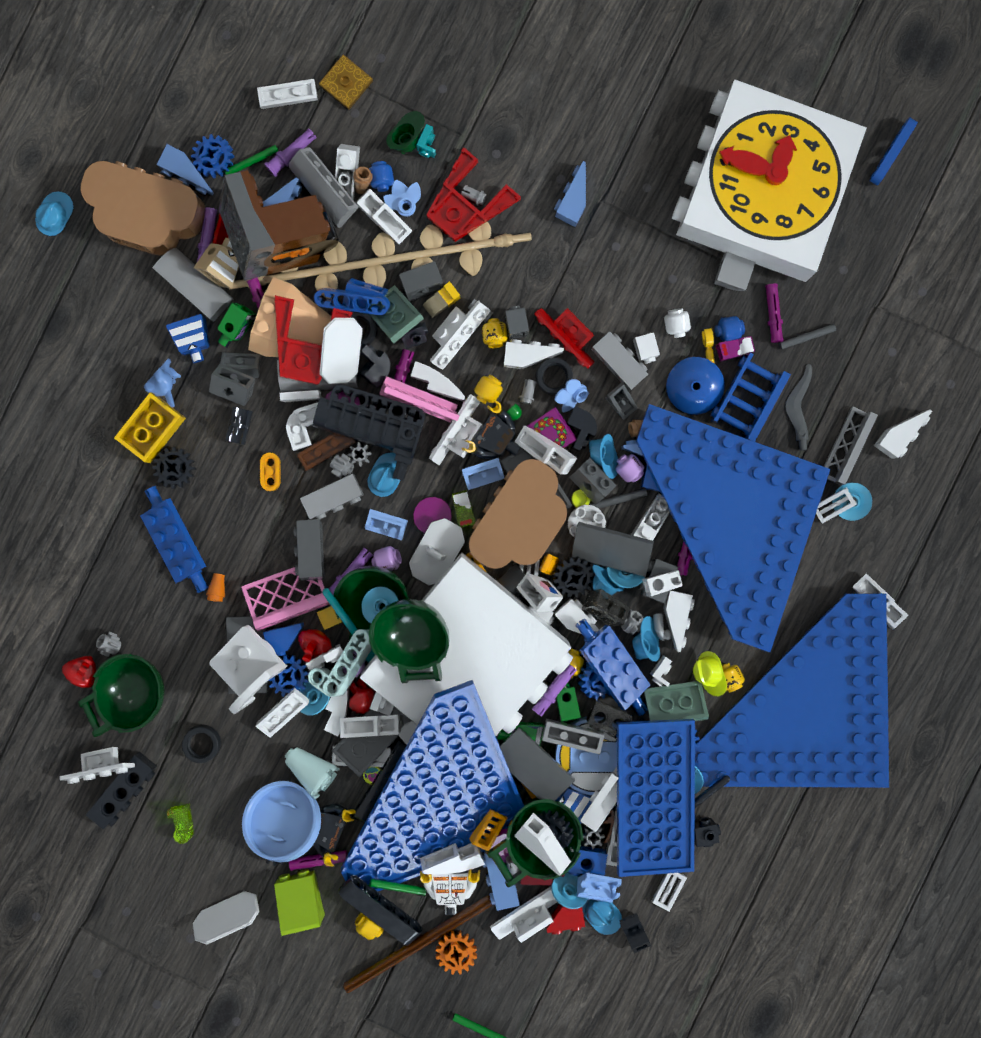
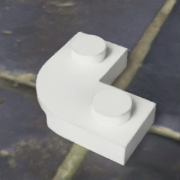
(297, 426)
(332, 655)

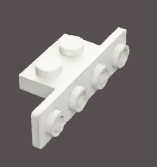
(456, 331)
(458, 431)
(98, 763)
(601, 802)
(527, 918)

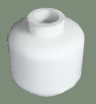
(677, 322)

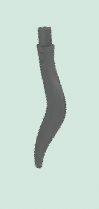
(794, 410)

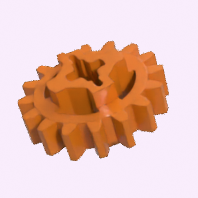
(449, 954)

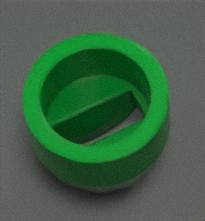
(515, 412)

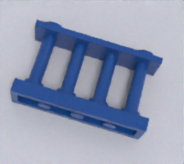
(769, 398)

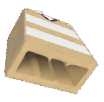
(219, 264)

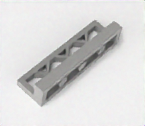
(855, 448)

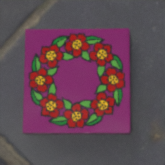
(554, 428)

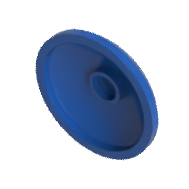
(681, 381)

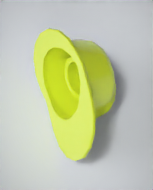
(710, 673)

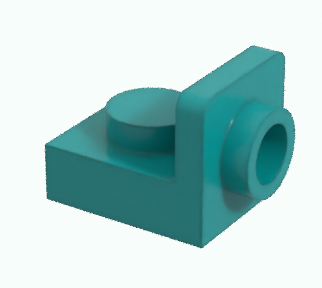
(426, 138)

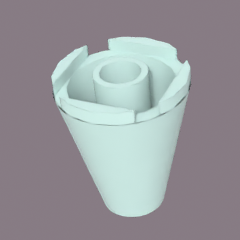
(311, 770)

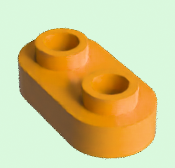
(268, 472)

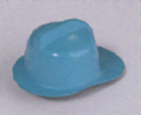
(54, 213)
(604, 454)
(380, 477)
(602, 581)
(646, 641)
(602, 916)

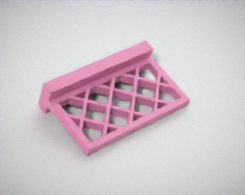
(415, 397)
(287, 612)

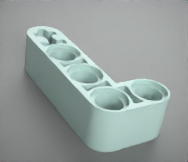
(345, 660)

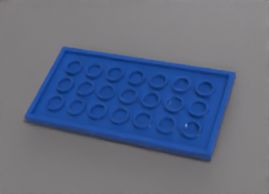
(655, 797)

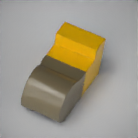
(441, 300)

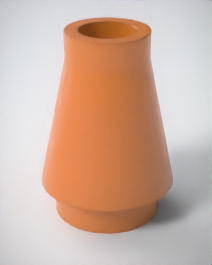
(216, 589)

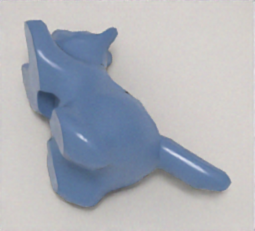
(162, 381)

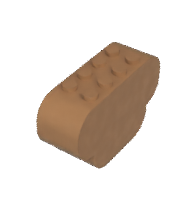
(141, 207)
(520, 519)

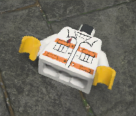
(450, 888)

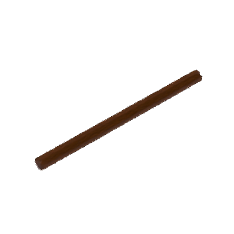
(417, 944)

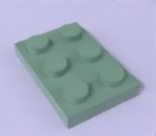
(399, 318)
(676, 702)

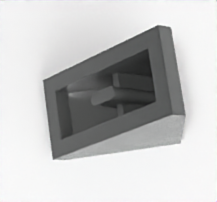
(621, 401)

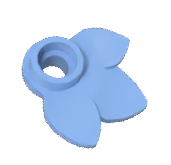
(403, 195)
(572, 394)

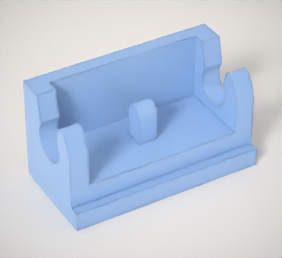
(483, 474)
(386, 524)
(597, 887)

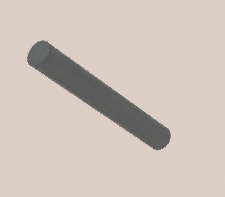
(807, 336)
(621, 498)

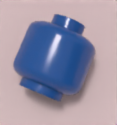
(381, 176)
(730, 328)

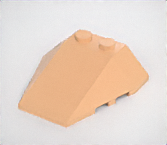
(305, 324)

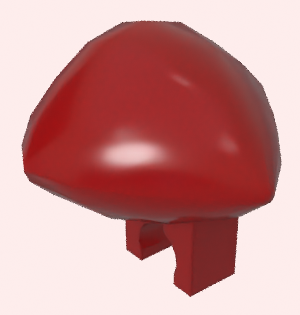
(313, 643)
(80, 671)
(362, 697)

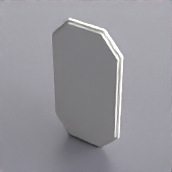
(340, 350)
(436, 551)
(225, 917)

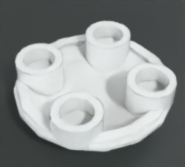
(586, 514)

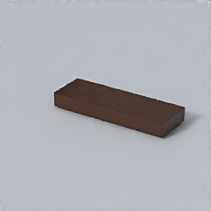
(324, 450)

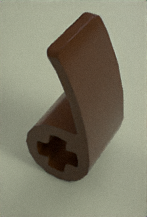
(610, 820)

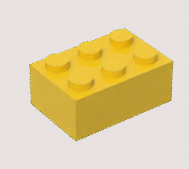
(149, 428)

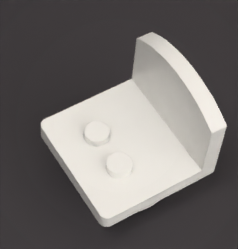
(246, 665)

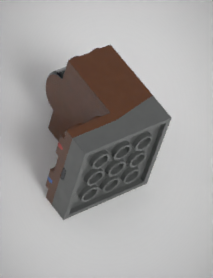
(273, 235)

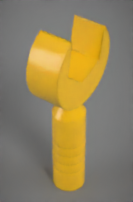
(708, 341)

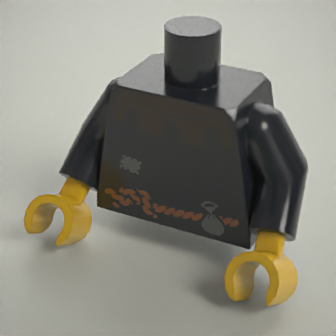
(495, 436)
(332, 824)

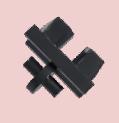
(239, 425)

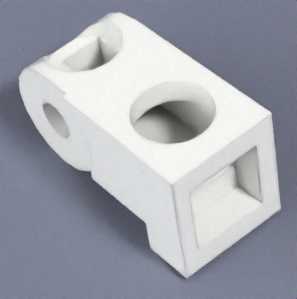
(662, 583)

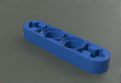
(893, 151)
(352, 301)

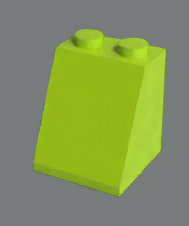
(298, 902)

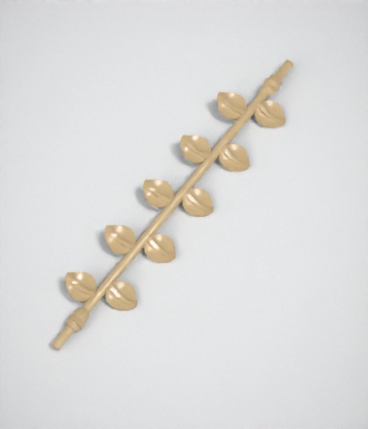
(384, 248)

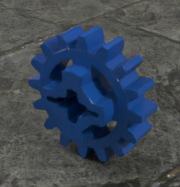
(204, 153)
(590, 679)
(294, 680)

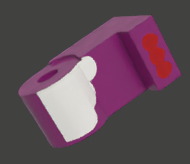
(735, 348)

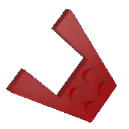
(456, 214)
(298, 358)

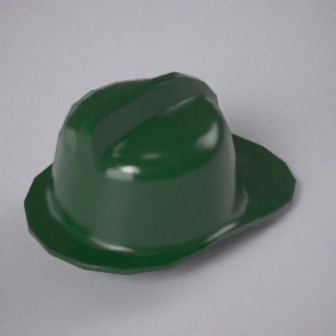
(405, 134)

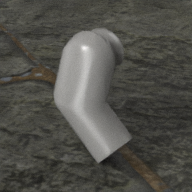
(659, 628)

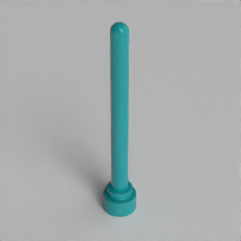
(344, 617)

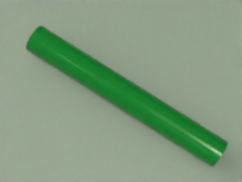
(252, 160)
(397, 887)
(476, 1027)

